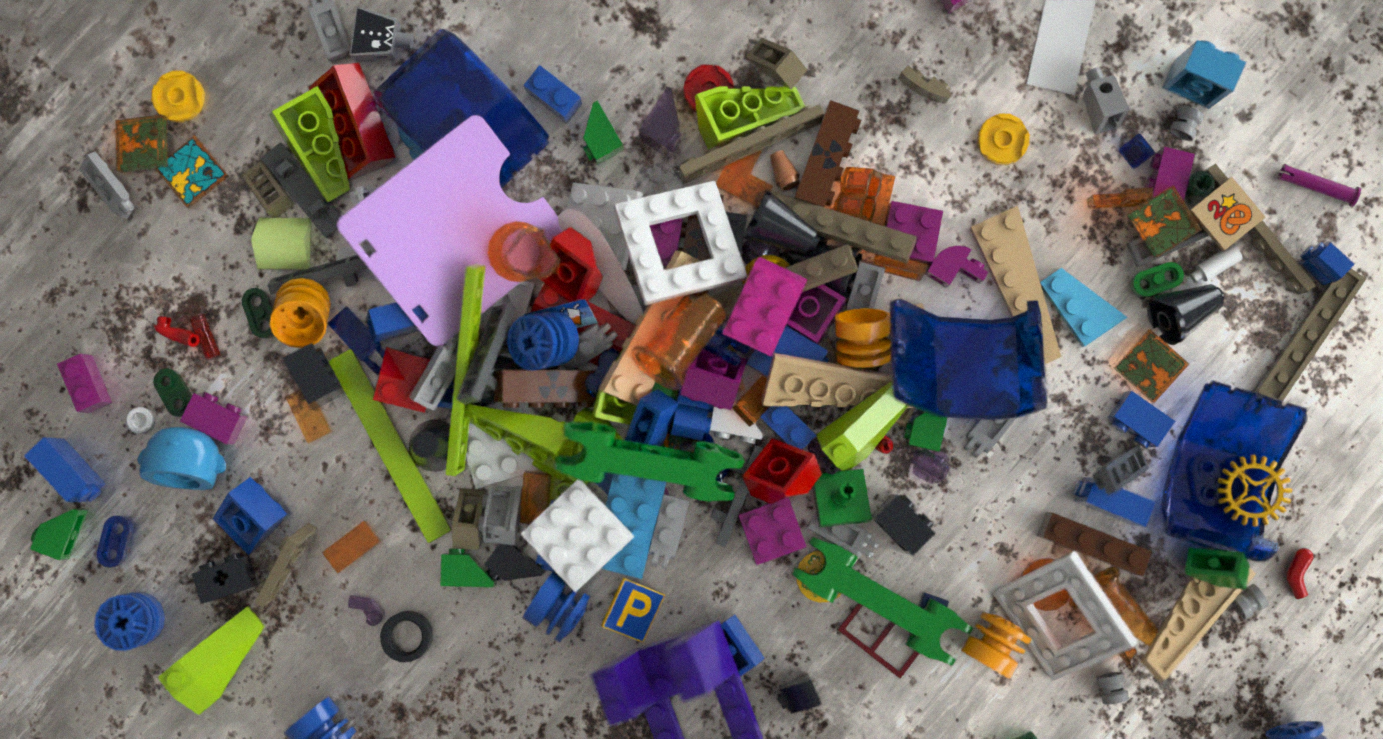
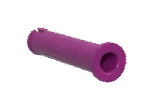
(1320, 184)

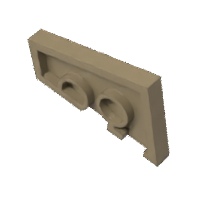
(278, 568)

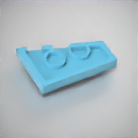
(1080, 307)

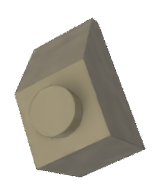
(777, 62)
(466, 519)

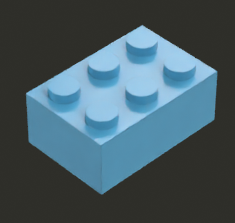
(1204, 74)

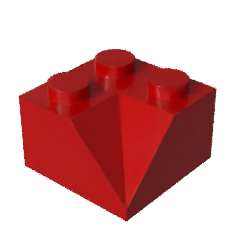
(576, 272)
(398, 378)
(781, 472)

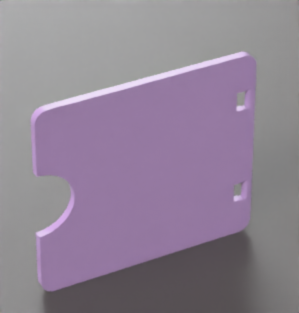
(438, 222)

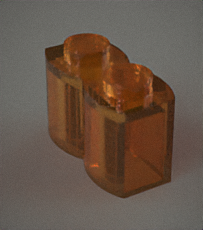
(858, 192)

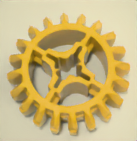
(1268, 509)

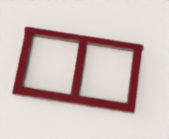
(871, 651)

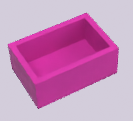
(764, 306)

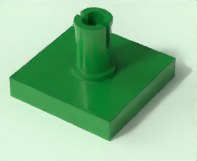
(842, 498)

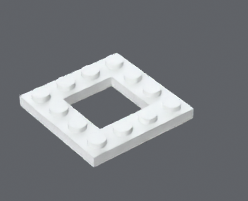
(660, 285)
(1067, 572)

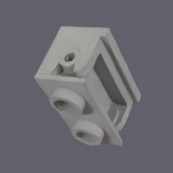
(501, 515)

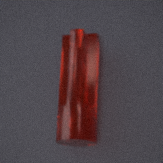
(207, 341)

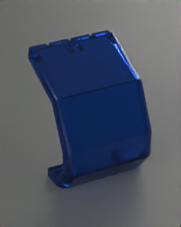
(448, 85)
(968, 364)
(1228, 427)

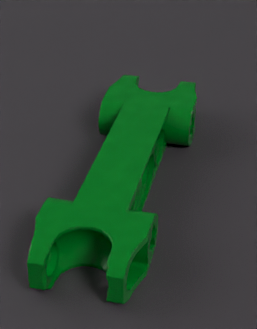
(605, 454)
(923, 624)

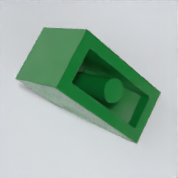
(600, 136)
(925, 432)
(58, 535)
(1218, 567)
(463, 570)

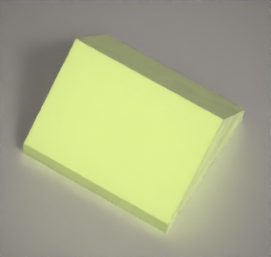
(282, 243)

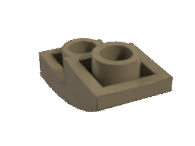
(934, 90)

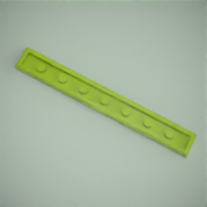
(466, 348)
(390, 446)

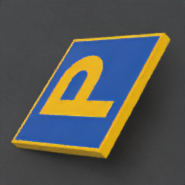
(632, 610)

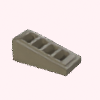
(277, 202)

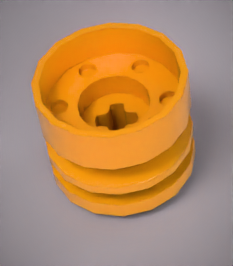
(300, 313)
(863, 337)
(996, 644)

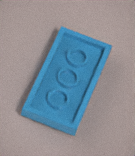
(637, 506)

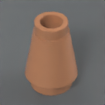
(784, 172)

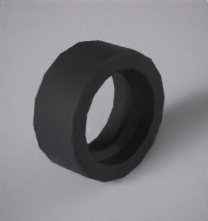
(391, 650)

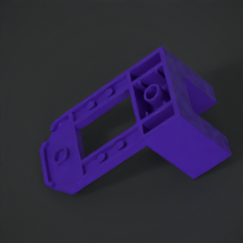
(682, 665)

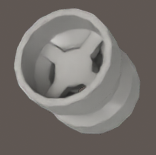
(1186, 123)
(1250, 601)
(1113, 688)

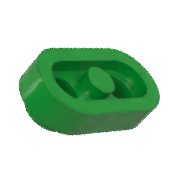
(1155, 279)

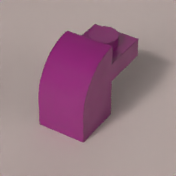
(952, 261)

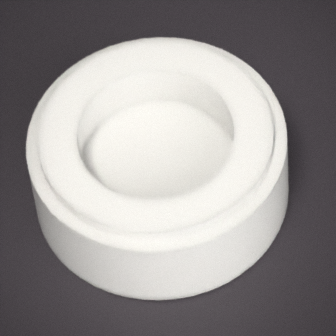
(140, 420)

